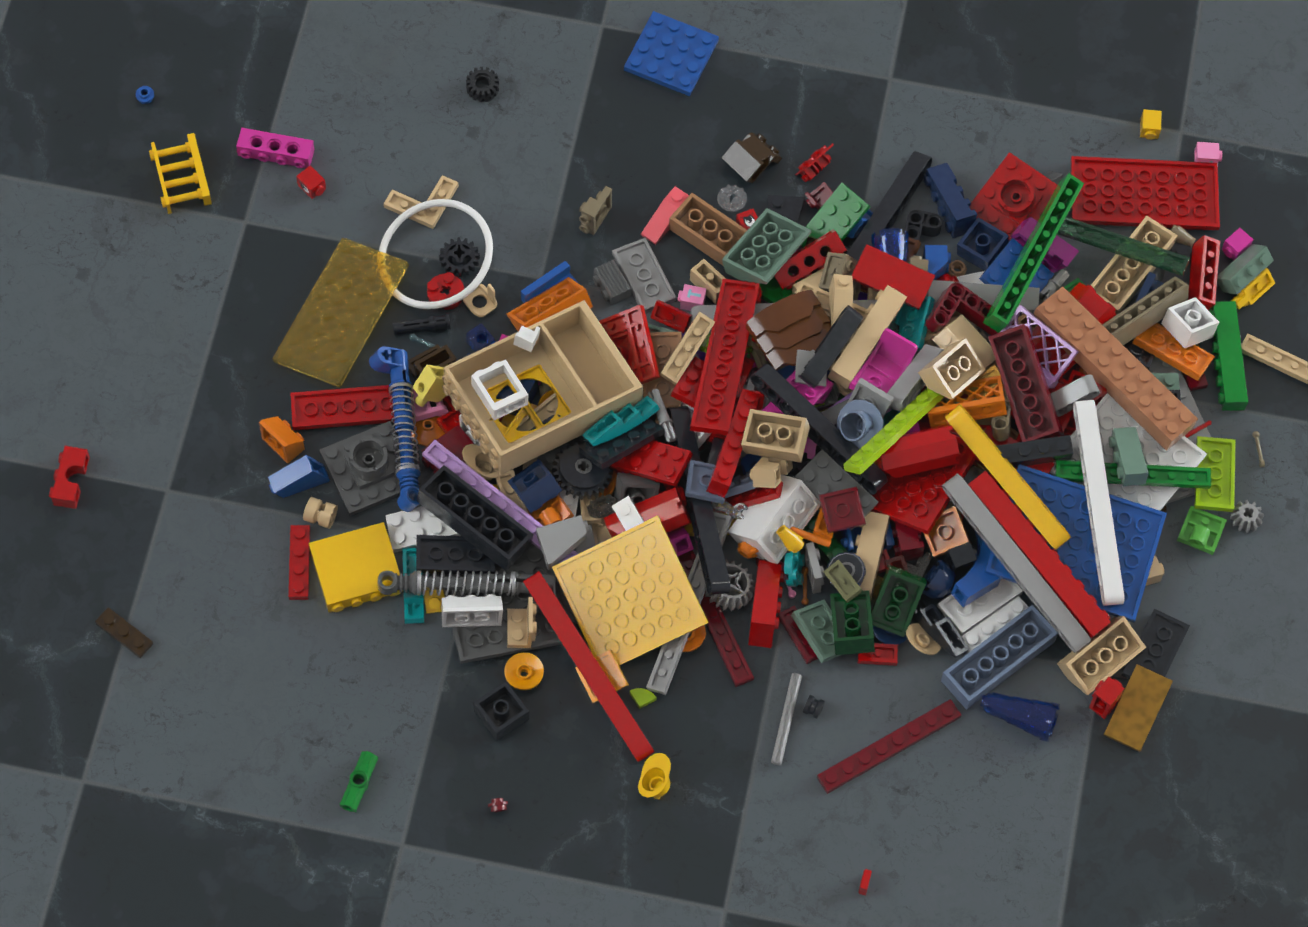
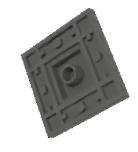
(364, 468)

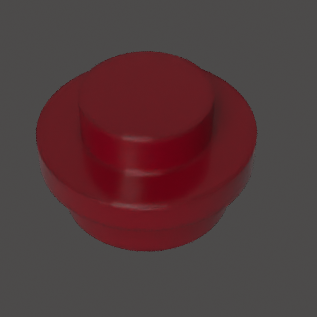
(498, 805)

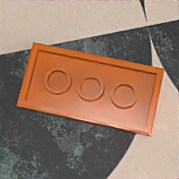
(1161, 343)

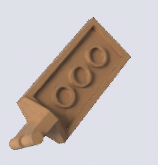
(664, 345)

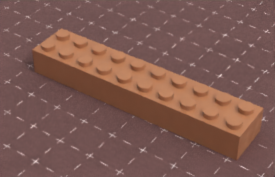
(1117, 369)

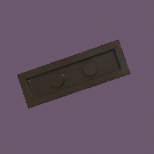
(124, 632)

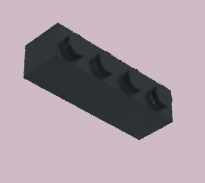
(1038, 451)

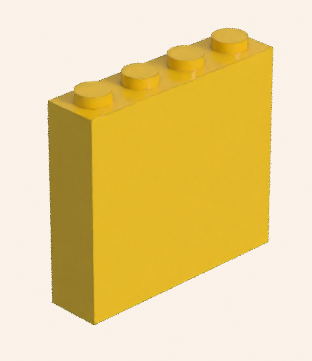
(351, 566)

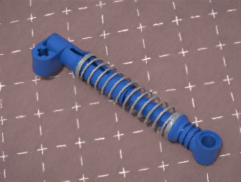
(395, 363)

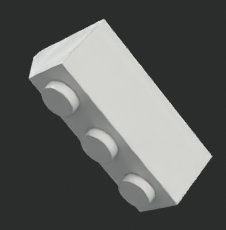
(471, 611)

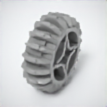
(736, 597)

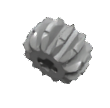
(1248, 510)

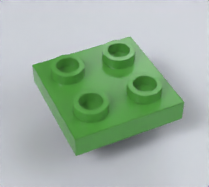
(1201, 530)

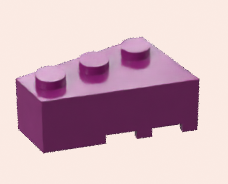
(1059, 253)

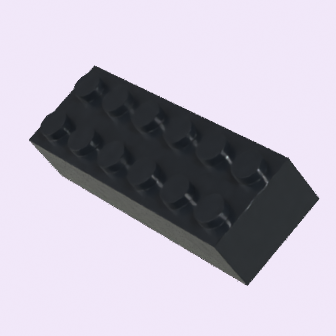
(474, 517)

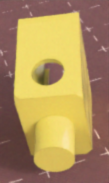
(429, 385)

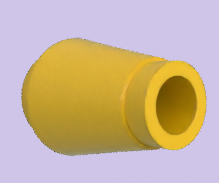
(790, 539)

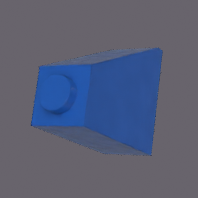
(298, 476)

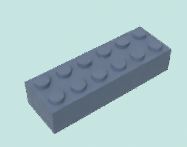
(999, 657)

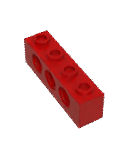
(813, 249)

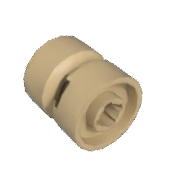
(318, 512)

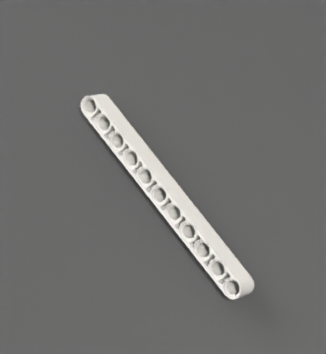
(1098, 503)

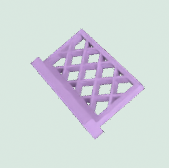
(1051, 380)

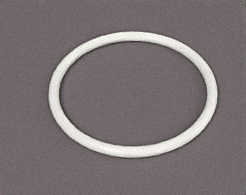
(485, 266)

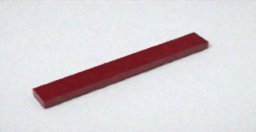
(721, 633)

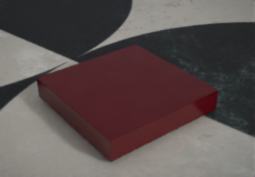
(842, 510)

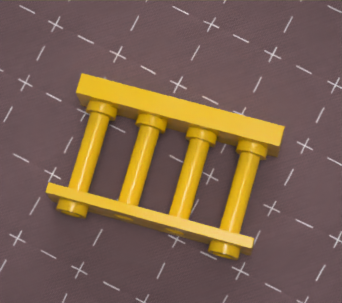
(193, 162)

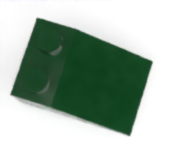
(897, 600)
(852, 624)

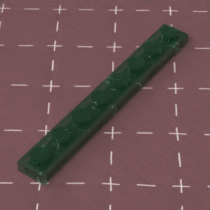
(1124, 246)

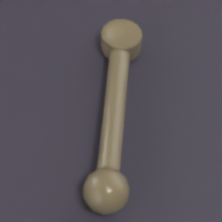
(1255, 434)

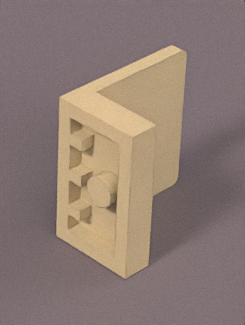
(521, 626)

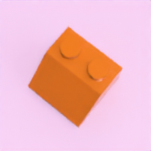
(281, 438)

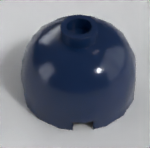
(939, 581)

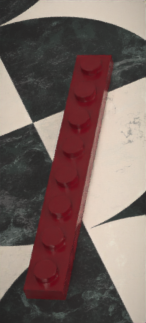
(888, 746)

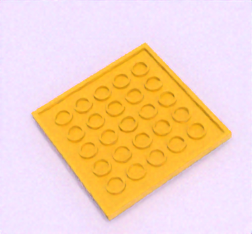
(630, 593)

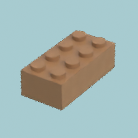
(705, 227)

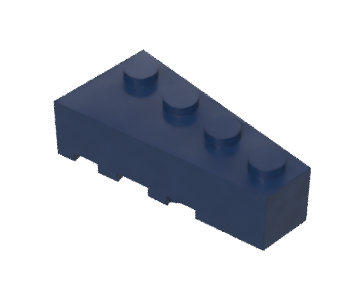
(950, 200)

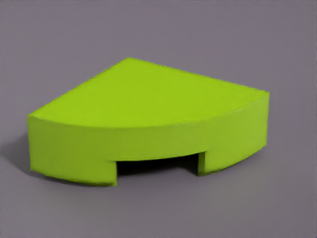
(642, 697)

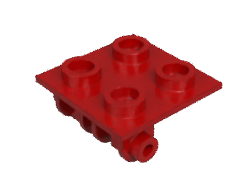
(816, 163)

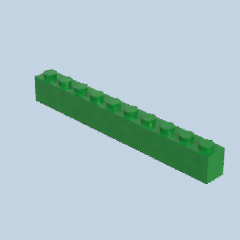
(1033, 253)

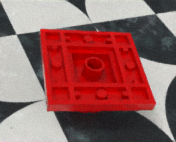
(1011, 181)
(633, 340)

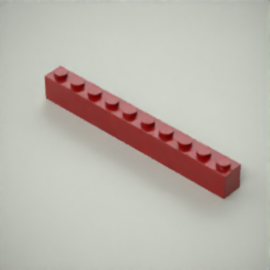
(1044, 559)

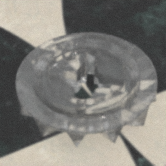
(737, 203)

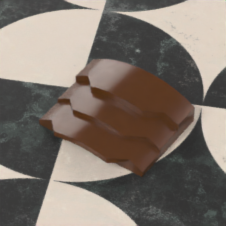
(789, 326)

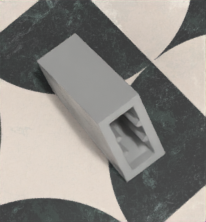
(561, 539)

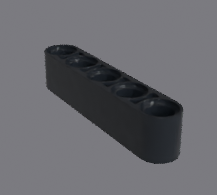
(831, 346)

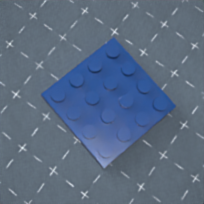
(671, 53)

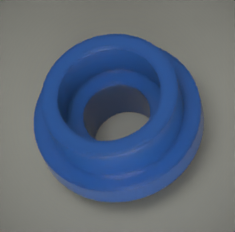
(144, 99)

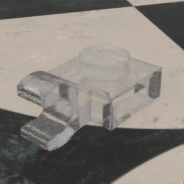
(727, 509)

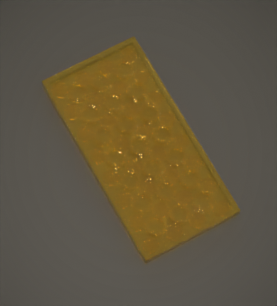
(340, 312)

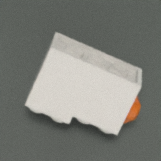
(758, 529)

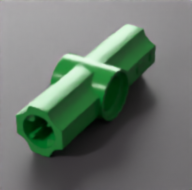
(354, 792)

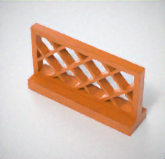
(983, 408)

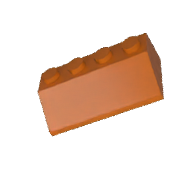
(549, 303)

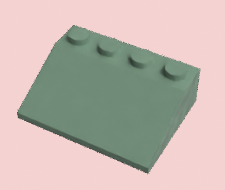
(764, 248)

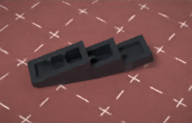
(939, 628)

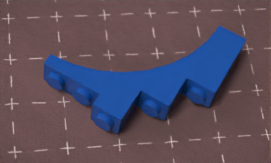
(976, 581)

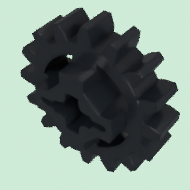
(450, 256)

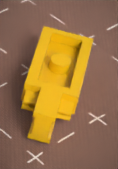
(1254, 289)

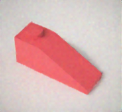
(659, 223)

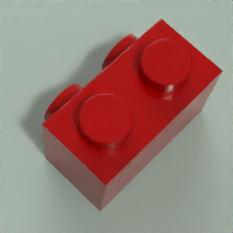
(1106, 696)

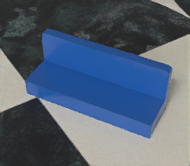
(547, 281)

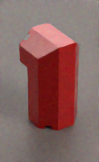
(920, 452)
(666, 505)

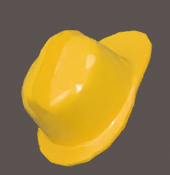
(655, 776)

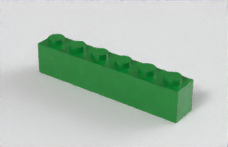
(1229, 358)

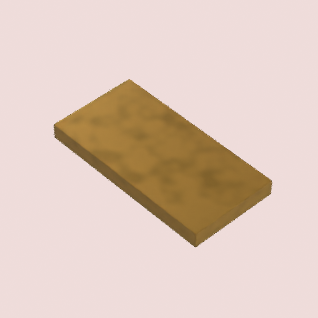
(1138, 708)

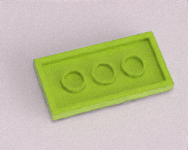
(1221, 460)

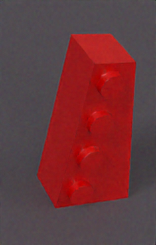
(765, 604)

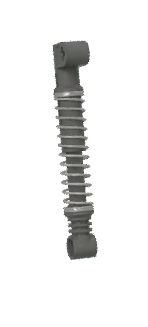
(472, 583)

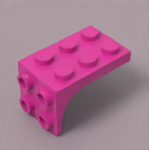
(887, 361)

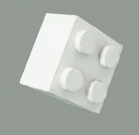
(1190, 322)

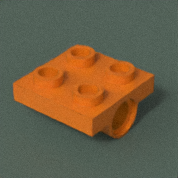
(552, 511)

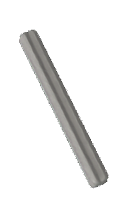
(786, 719)

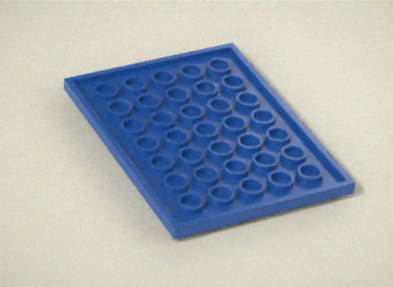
(1135, 529)

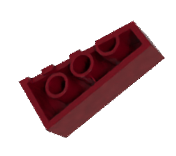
(907, 541)

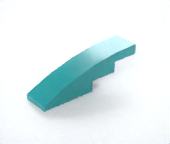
(616, 424)
(412, 603)

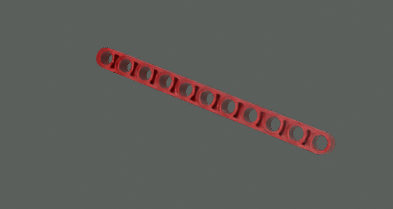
(588, 666)

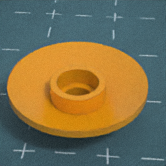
(524, 663)

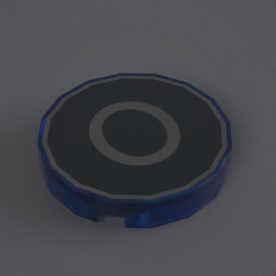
(853, 564)

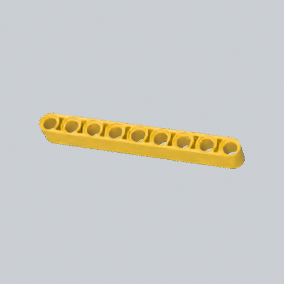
(1008, 477)

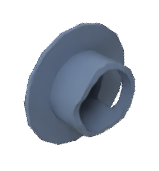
(859, 422)

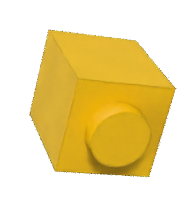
(1150, 124)

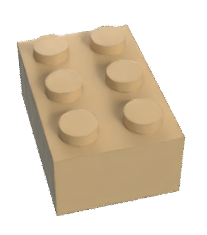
(775, 435)

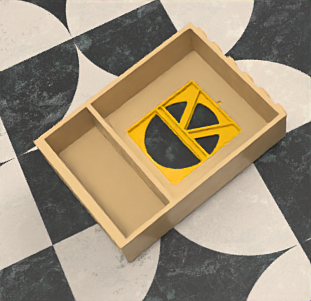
(572, 359)

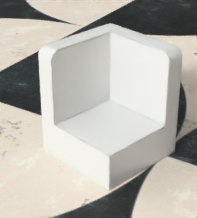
(526, 338)

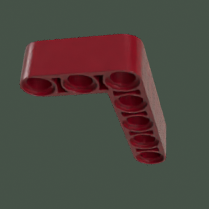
(959, 302)

